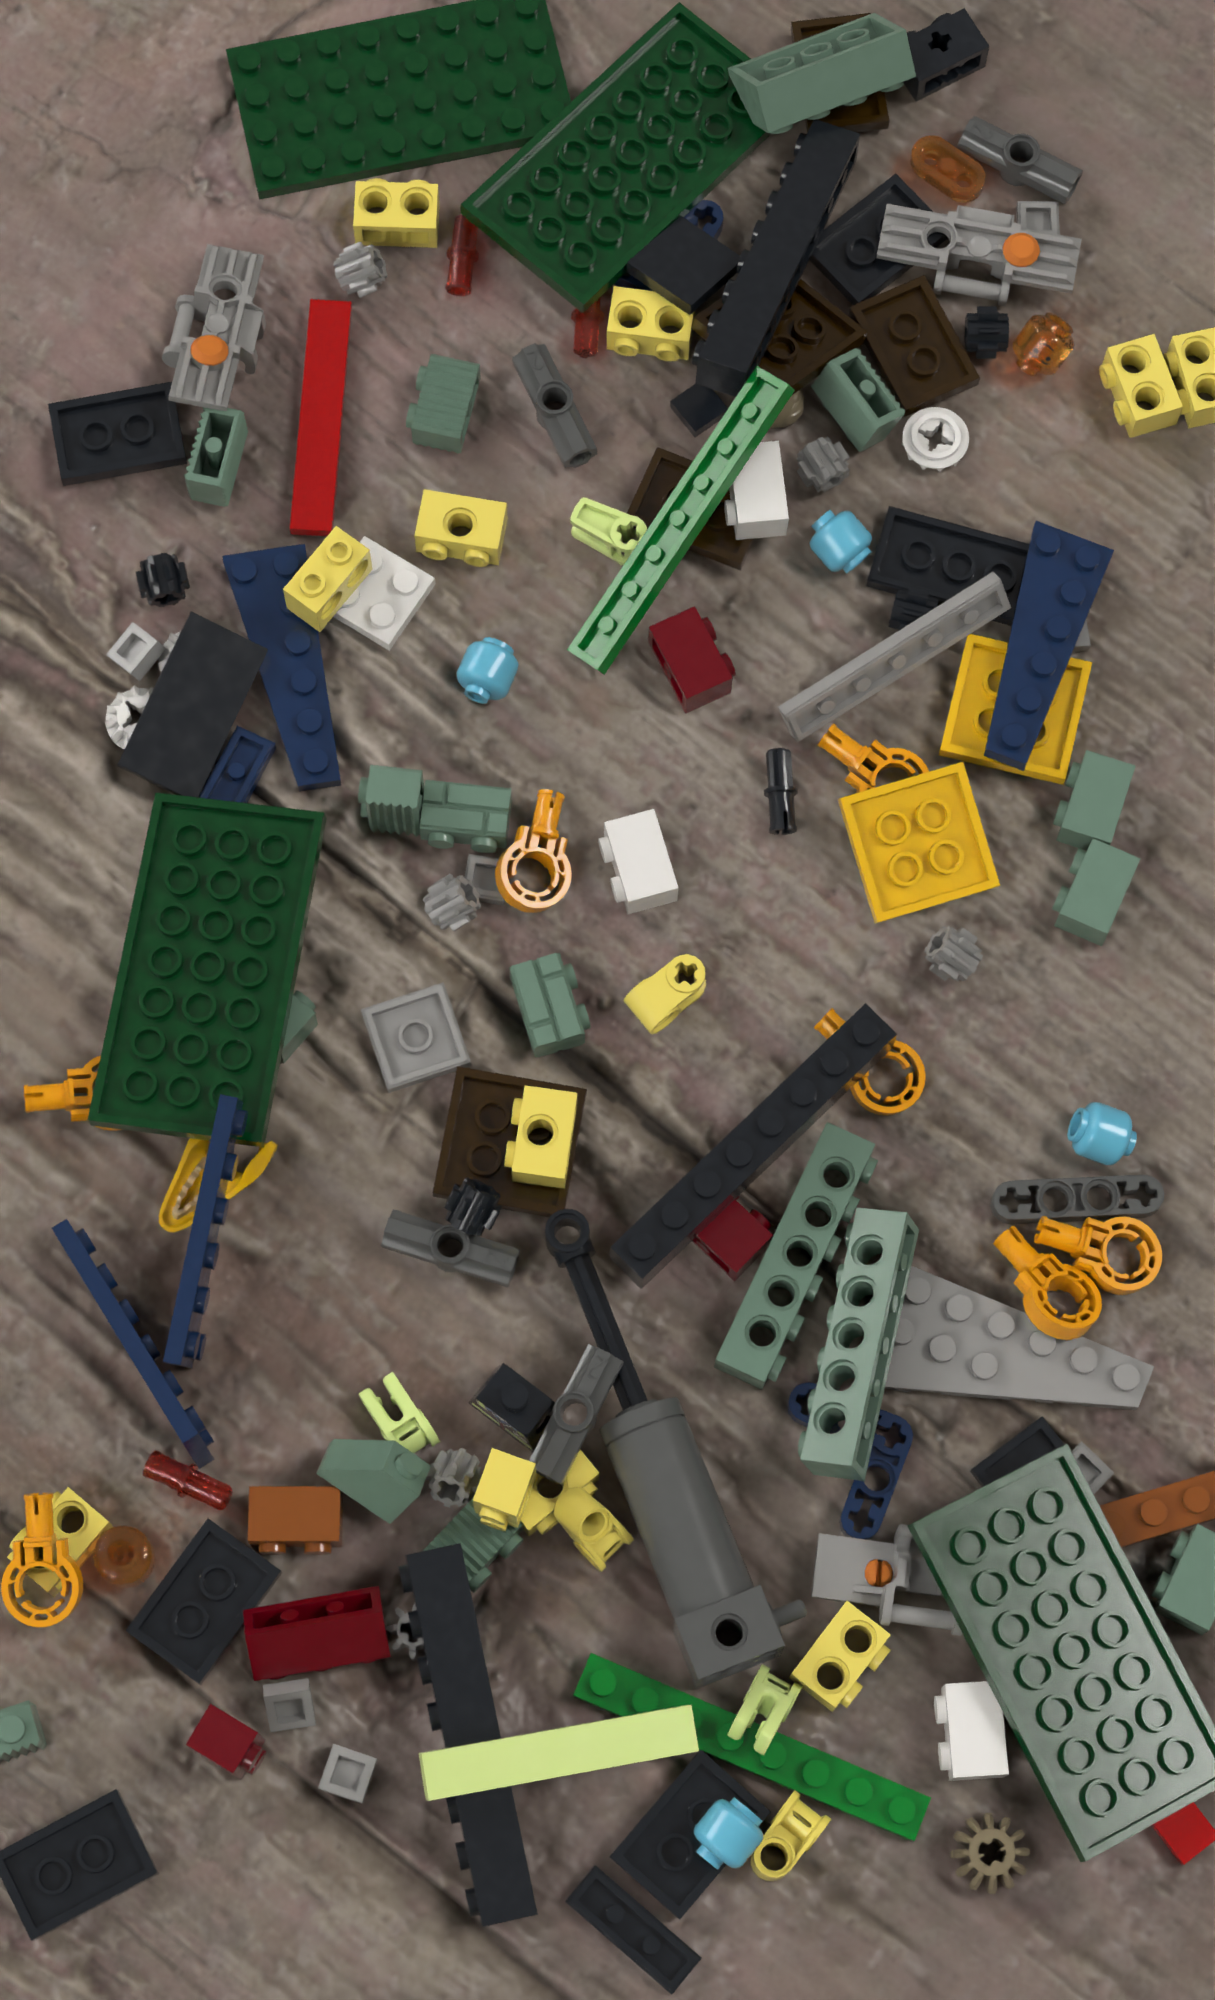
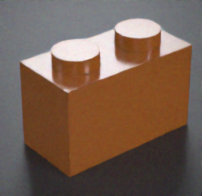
(295, 1518)

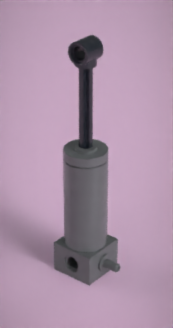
(674, 1500)

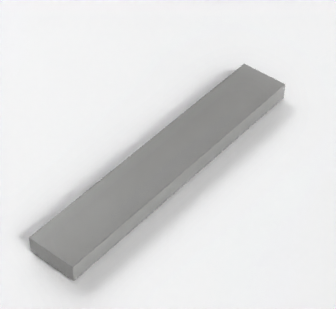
(894, 657)

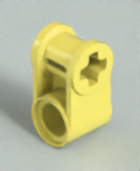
(662, 998)
(590, 1526)
(789, 1836)

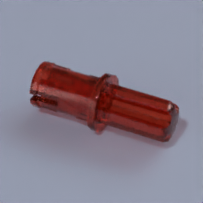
(462, 257)
(587, 330)
(187, 1480)

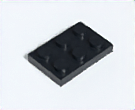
(851, 243)
(116, 434)
(203, 1600)
(663, 1844)
(75, 1865)

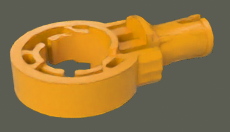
(877, 756)
(550, 855)
(832, 1022)
(61, 1095)
(1095, 1260)
(1046, 1273)
(55, 1557)

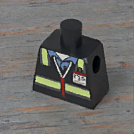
(514, 1405)

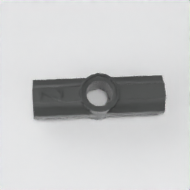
(1040, 171)
(563, 425)
(422, 1239)
(588, 1387)

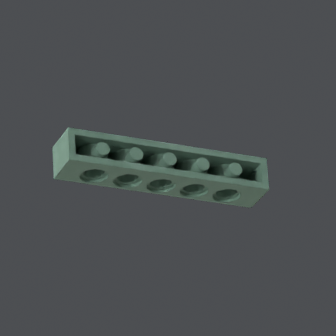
(834, 1151)
(849, 1450)

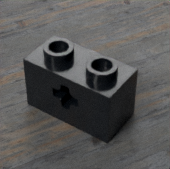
(945, 53)

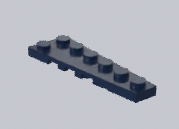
(1050, 612)
(293, 662)
(184, 1338)
(141, 1350)

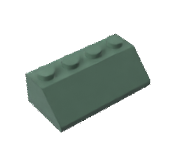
(823, 73)

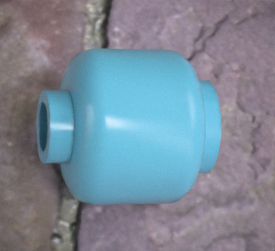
(840, 541)
(487, 670)
(1101, 1133)
(728, 1833)

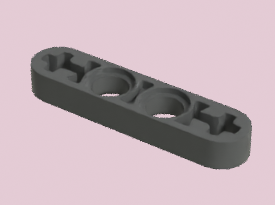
(1076, 1193)

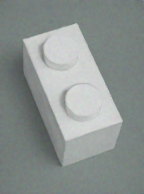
(759, 496)
(639, 861)
(973, 1732)

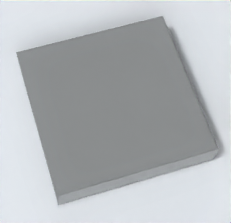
(415, 1037)

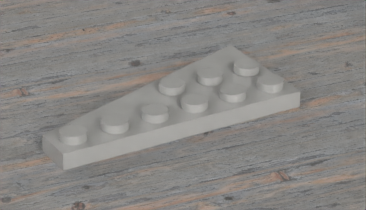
(985, 1349)

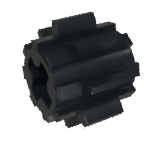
(986, 332)
(162, 580)
(910, 606)
(472, 1206)

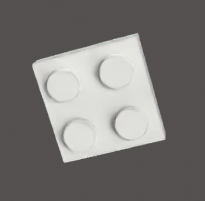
(386, 597)

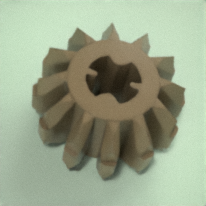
(984, 1838)

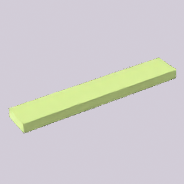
(558, 1752)

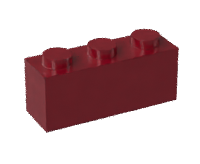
(316, 1633)

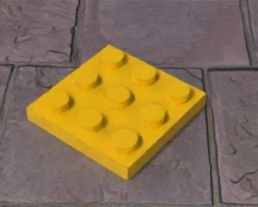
(974, 705)
(918, 842)

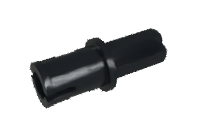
(780, 791)

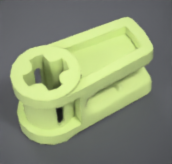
(606, 529)
(412, 1430)
(767, 1697)

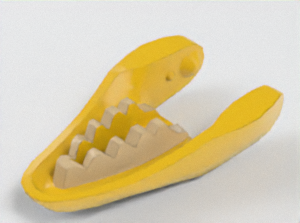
(182, 1196)

